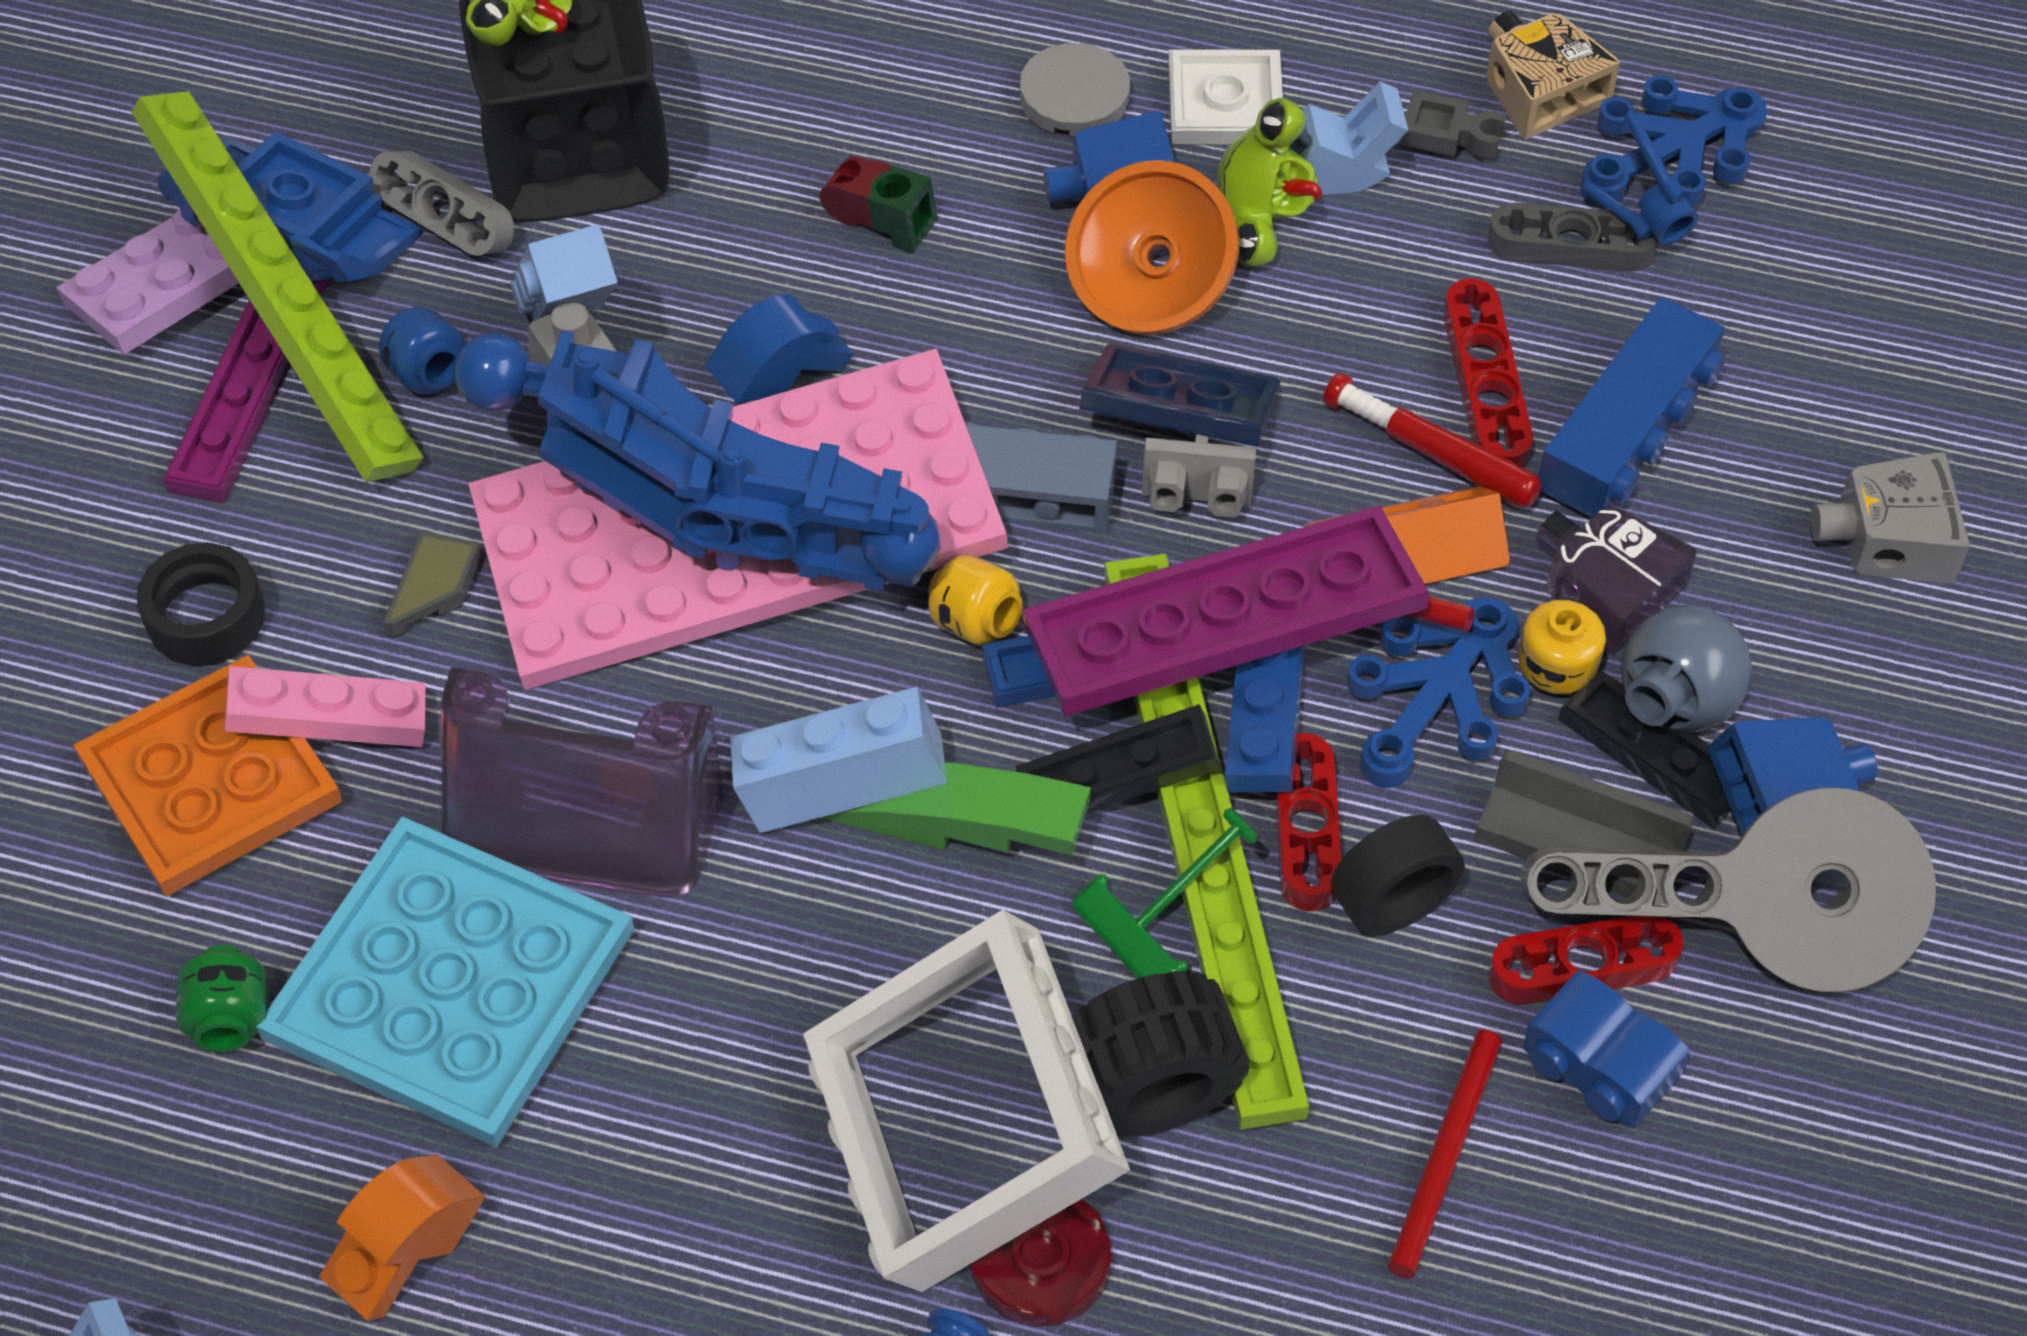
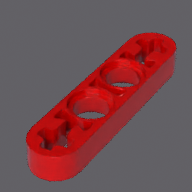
(1483, 375)

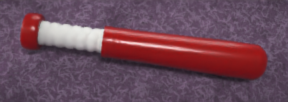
(1441, 445)

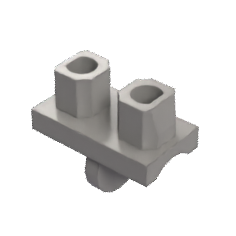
(1198, 472)

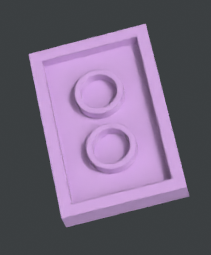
(148, 283)

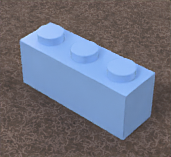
(563, 271)
(838, 760)

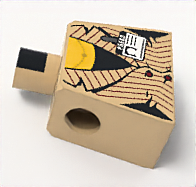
(1547, 71)

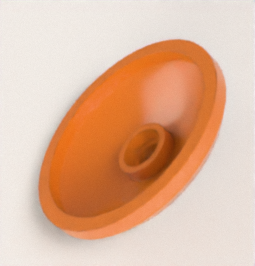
(1129, 221)

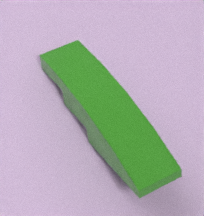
(981, 809)

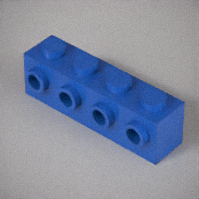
(1631, 409)

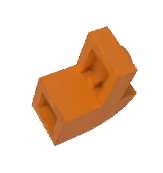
(391, 1224)

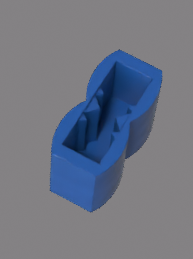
(1605, 1050)

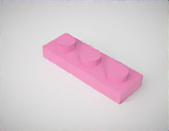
(325, 706)

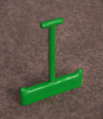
(1128, 935)

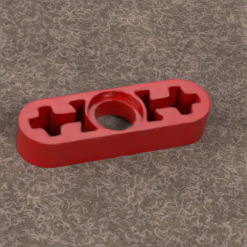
(1296, 844)
(1602, 936)

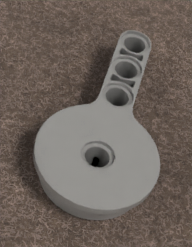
(1767, 883)

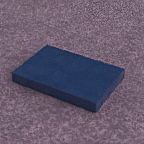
(1181, 394)

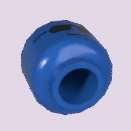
(420, 349)

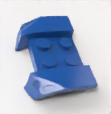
(318, 208)

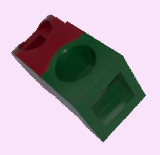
(881, 199)

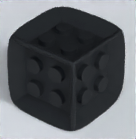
(572, 113)

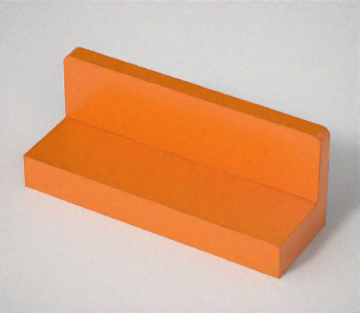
(1451, 533)

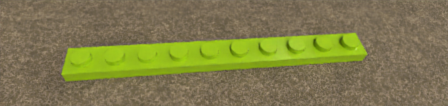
(1225, 912)

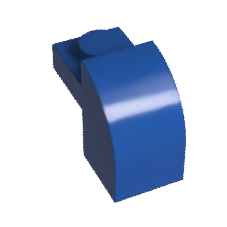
(771, 347)

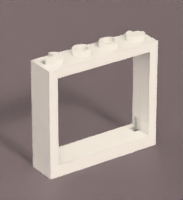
(1088, 1138)

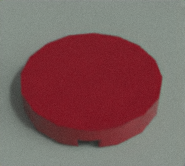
(1049, 1269)

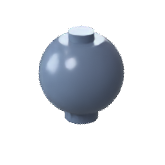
(1685, 668)

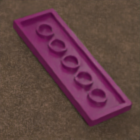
(1223, 610)

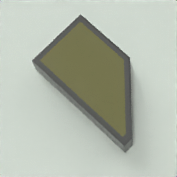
(433, 580)

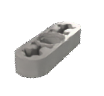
(464, 202)

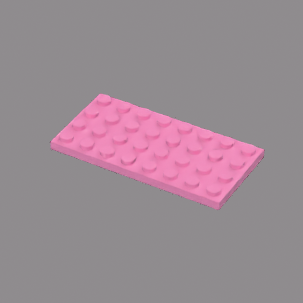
(604, 588)

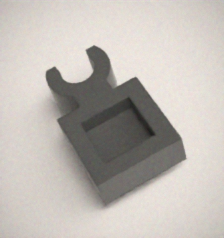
(1442, 124)

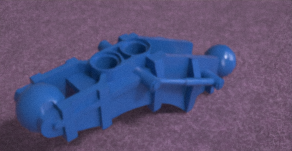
(696, 474)

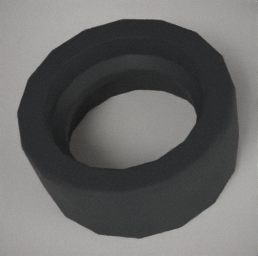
(190, 567)
(1397, 875)

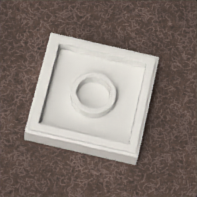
(1219, 92)

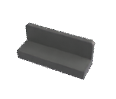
(1550, 806)

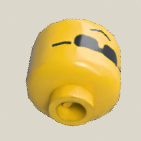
(974, 600)
(1561, 646)

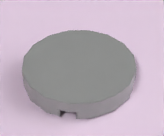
(1074, 88)

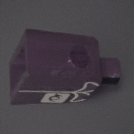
(1615, 568)

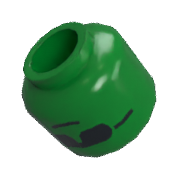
(221, 998)

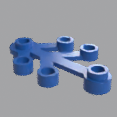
(1731, 113)
(1441, 679)

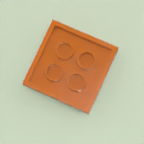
(198, 792)

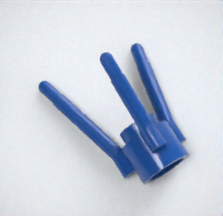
(1663, 206)

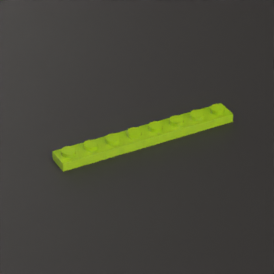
(277, 286)

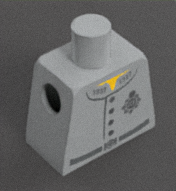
(1898, 520)

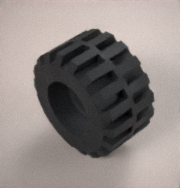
(1162, 1050)

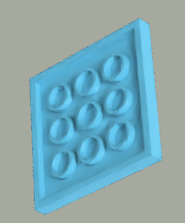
(447, 980)

